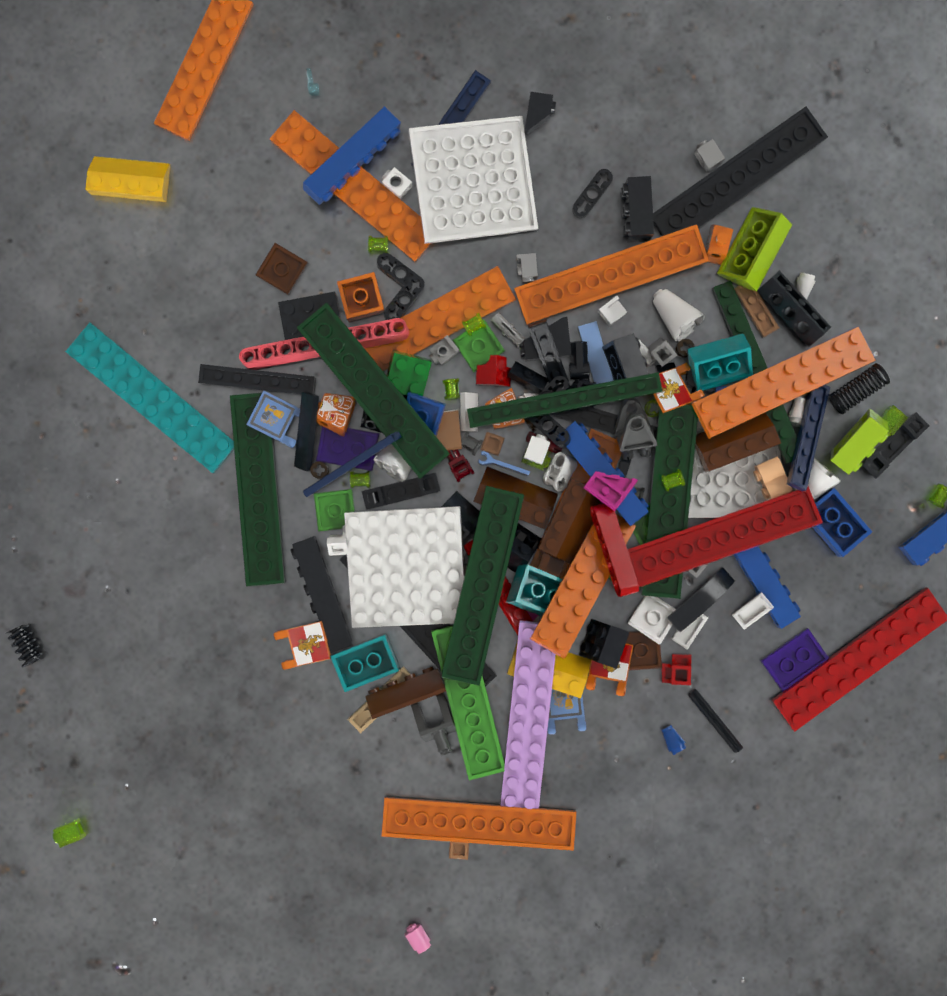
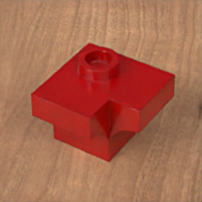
(494, 372)
(678, 671)

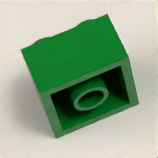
(408, 372)

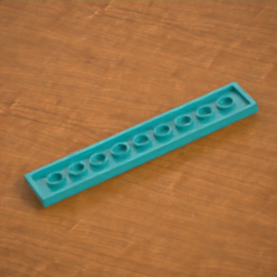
(151, 397)

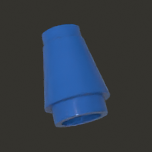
(673, 740)

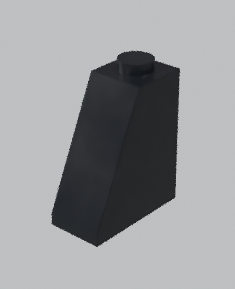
(561, 336)

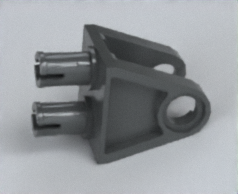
(634, 430)
(437, 733)

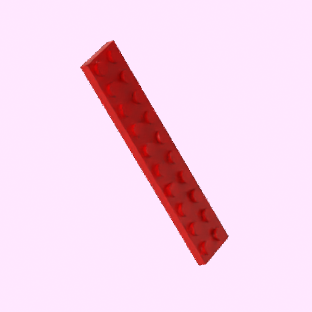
(724, 536)
(860, 659)

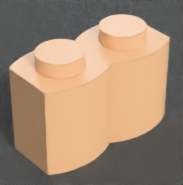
(773, 478)

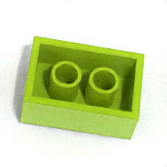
(860, 442)

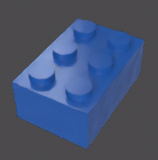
(841, 525)

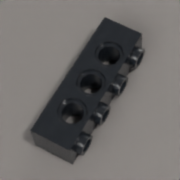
(803, 309)

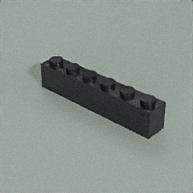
(322, 593)

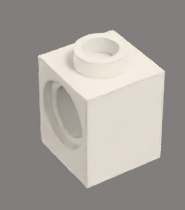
(401, 190)
(537, 449)

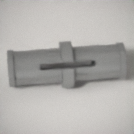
(499, 320)

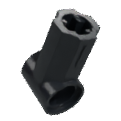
(579, 362)

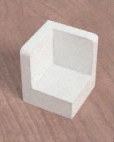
(612, 311)
(337, 544)

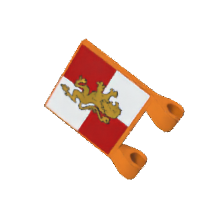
(674, 390)
(307, 644)
(606, 672)

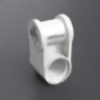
(560, 470)

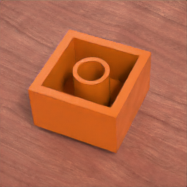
(361, 297)

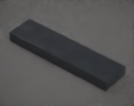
(547, 351)
(306, 431)

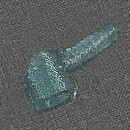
(313, 88)

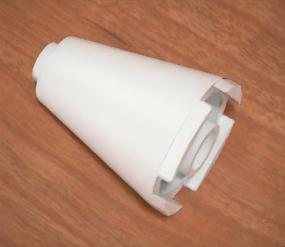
(677, 314)
(393, 463)
(821, 479)

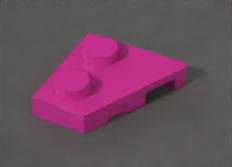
(609, 488)

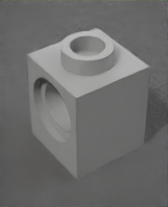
(709, 155)

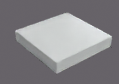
(651, 618)

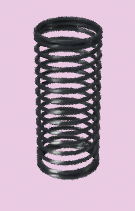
(835, 400)

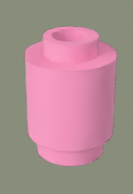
(417, 938)

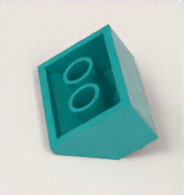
(720, 362)

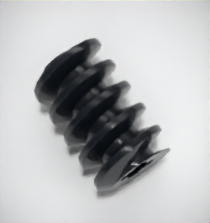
(25, 645)

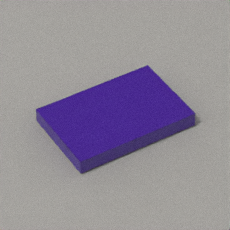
(340, 449)
(794, 659)

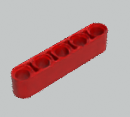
(614, 550)

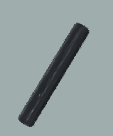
(716, 722)

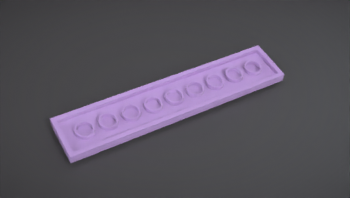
(527, 721)

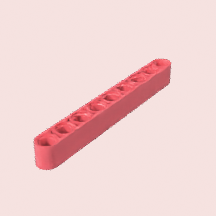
(296, 344)

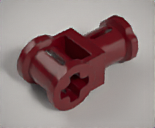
(459, 463)

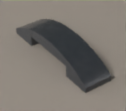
(895, 444)
(400, 491)
(701, 600)

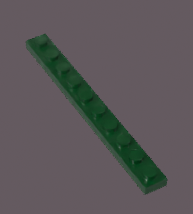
(738, 324)
(565, 400)

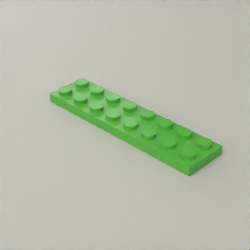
(471, 718)

